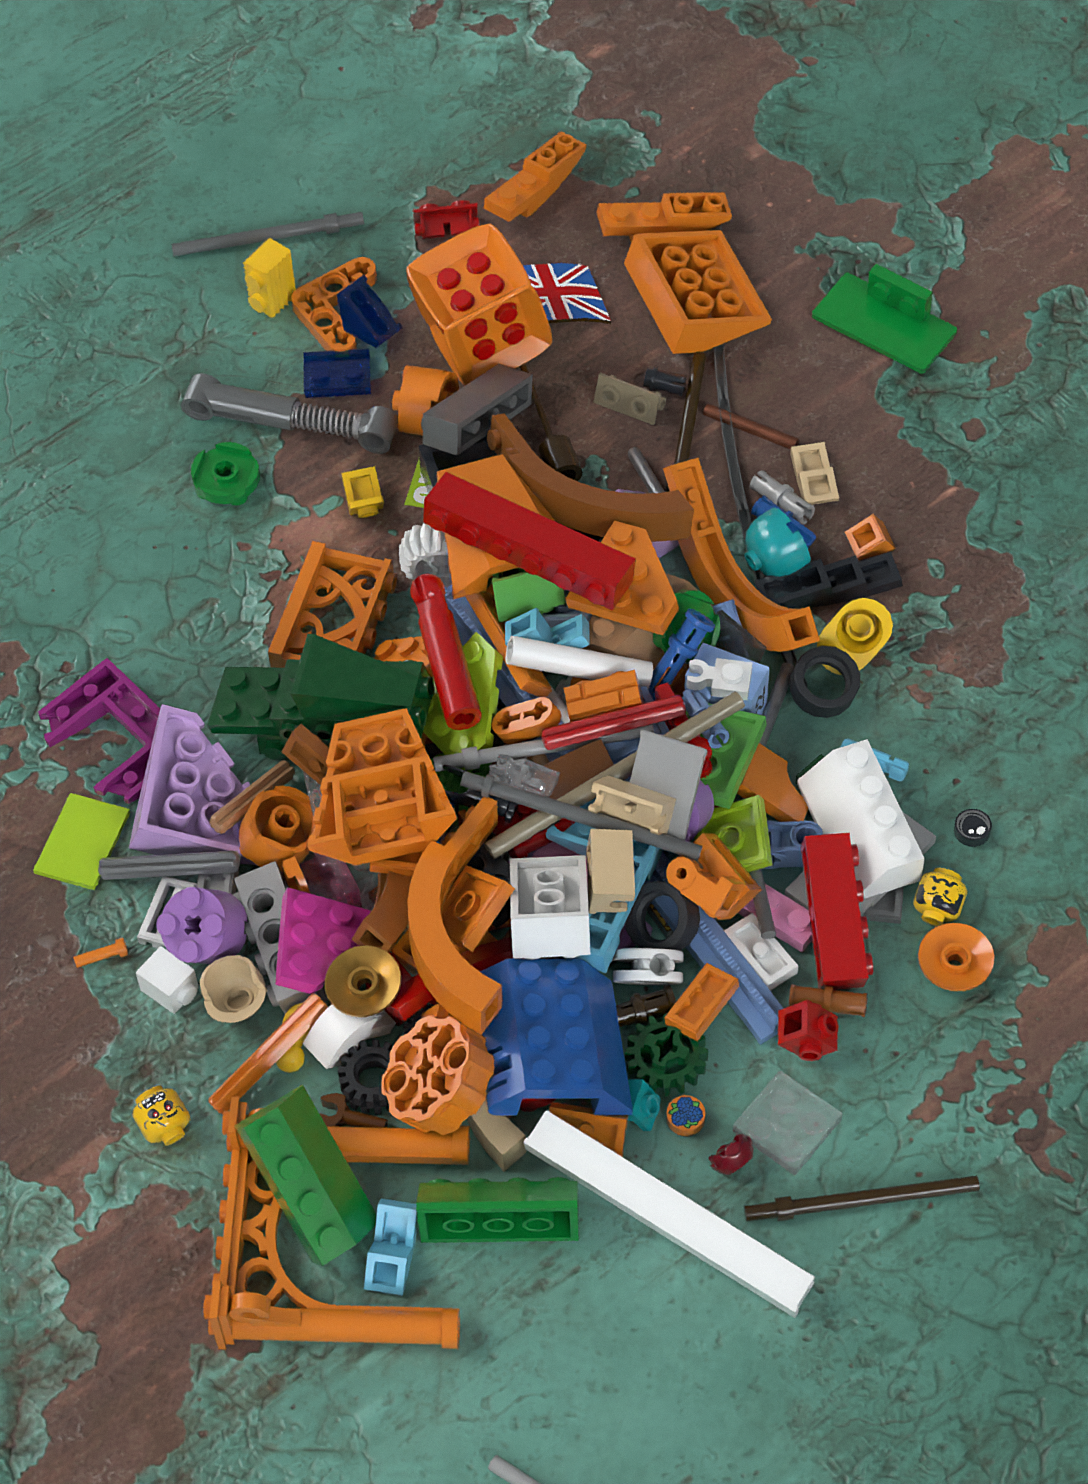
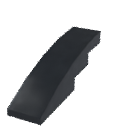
(833, 583)

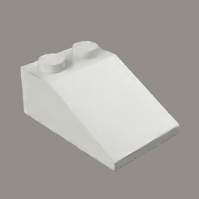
(549, 907)

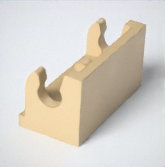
(633, 804)
(610, 870)

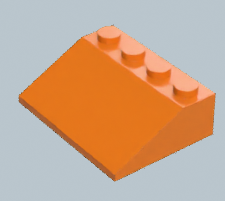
(694, 288)

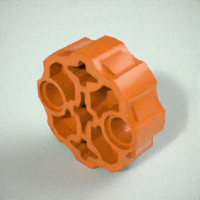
(437, 1075)

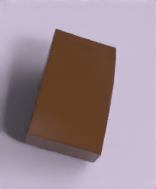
(579, 767)

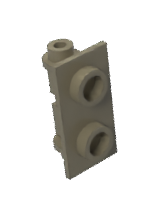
(628, 398)

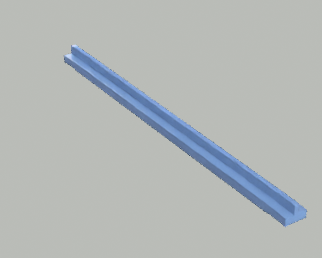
(711, 945)

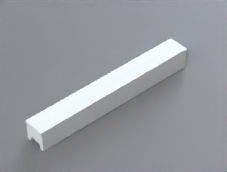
(670, 1213)

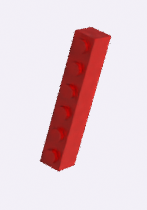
(529, 540)

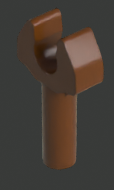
(346, 1116)

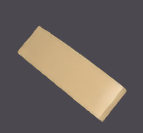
(498, 1136)

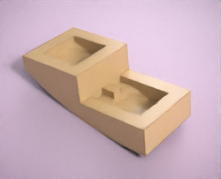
(814, 473)

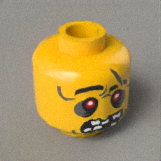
(161, 1115)

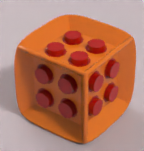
(479, 303)

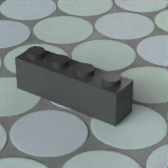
(468, 412)

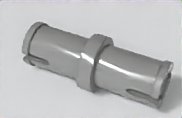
(782, 496)

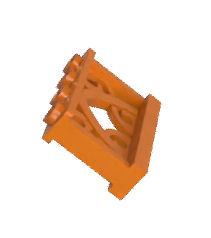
(316, 576)

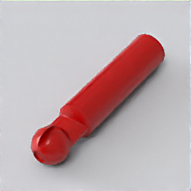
(445, 653)

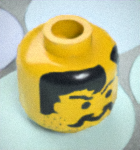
(940, 896)

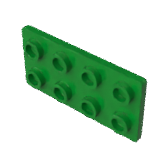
(887, 317)

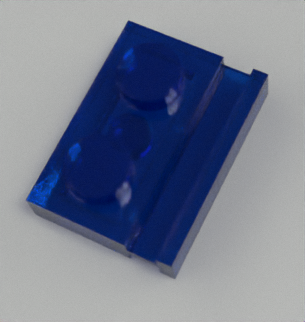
(337, 373)

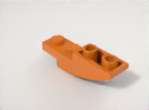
(539, 179)
(673, 214)

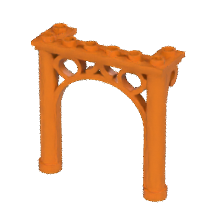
(252, 1316)

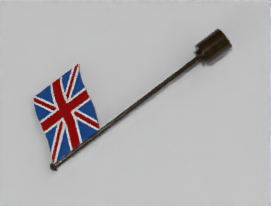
(566, 296)

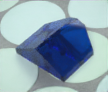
(365, 314)

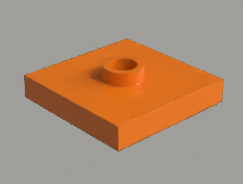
(473, 906)

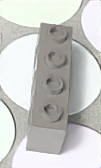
(256, 892)

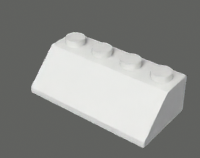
(853, 796)

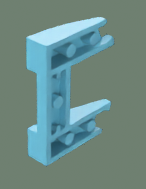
(606, 926)

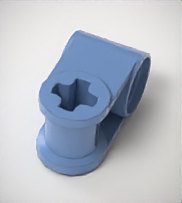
(787, 840)

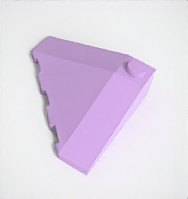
(182, 790)

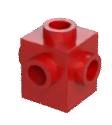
(808, 1030)

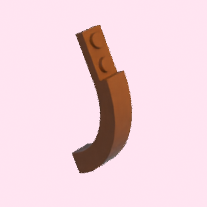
(588, 508)
(390, 912)

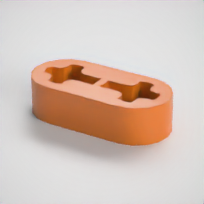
(525, 720)

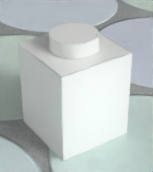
(167, 980)

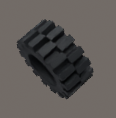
(353, 1066)

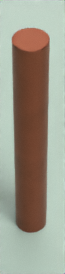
(751, 427)

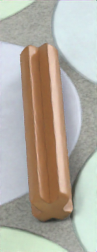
(238, 806)

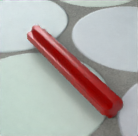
(613, 722)

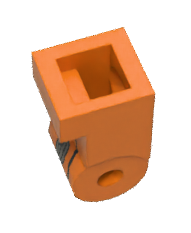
(702, 887)

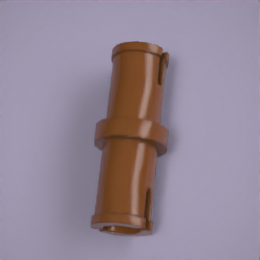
(830, 999)

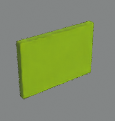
(80, 839)

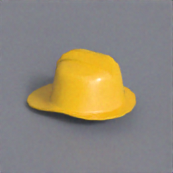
(859, 630)

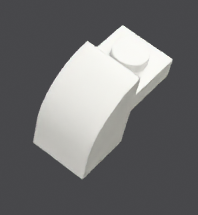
(337, 1032)

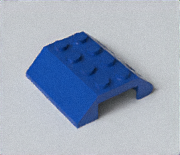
(555, 1037)

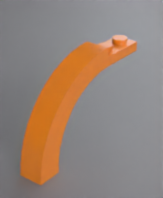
(721, 577)
(446, 974)

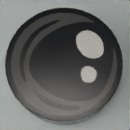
(972, 827)

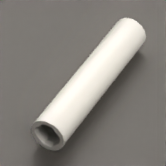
(573, 661)

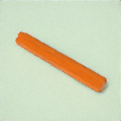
(268, 1053)

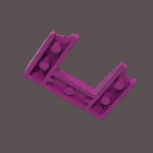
(91, 697)

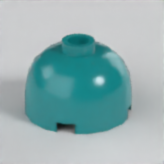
(773, 546)

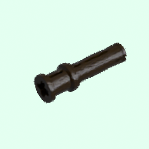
(641, 1007)

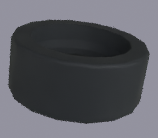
(828, 656)
(687, 923)

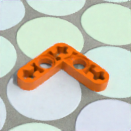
(324, 301)

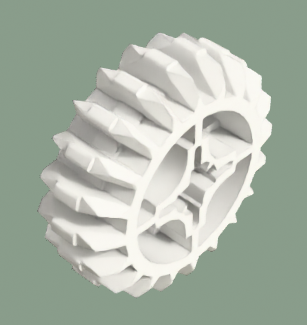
(424, 552)

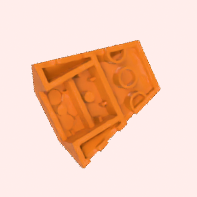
(470, 565)
(378, 792)

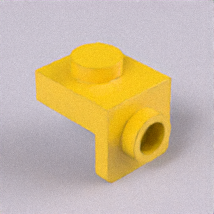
(362, 492)

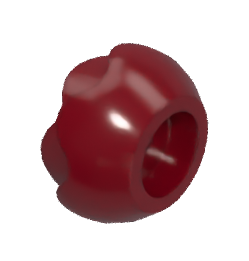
(733, 1155)

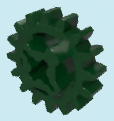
(676, 1066)

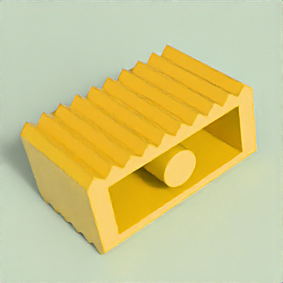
(269, 278)

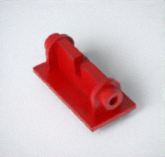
(431, 219)

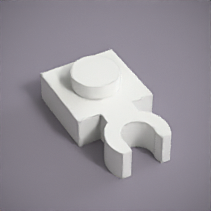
(723, 678)

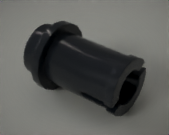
(662, 380)

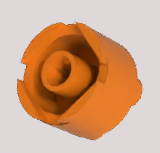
(419, 392)
(277, 827)

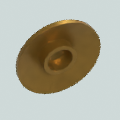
(358, 967)

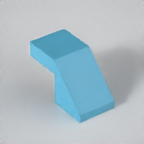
(533, 626)
(392, 1247)

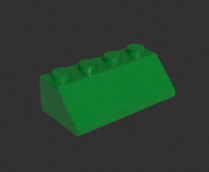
(308, 1175)
(498, 1210)

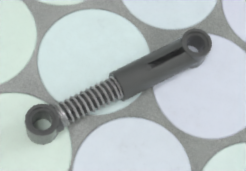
(210, 398)

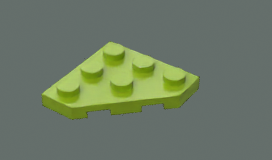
(483, 666)

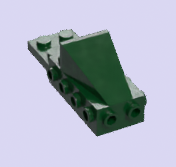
(318, 691)

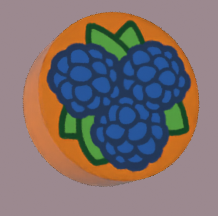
(685, 1115)

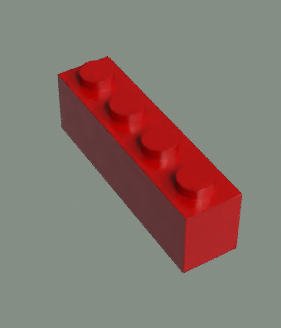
(835, 911)

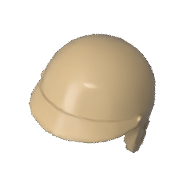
(232, 989)

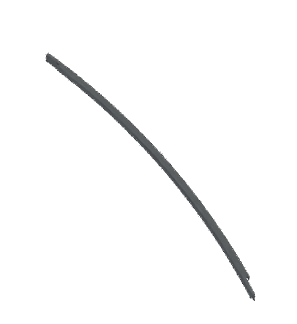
(733, 465)

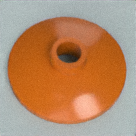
(956, 943)

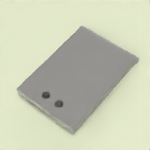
(672, 770)

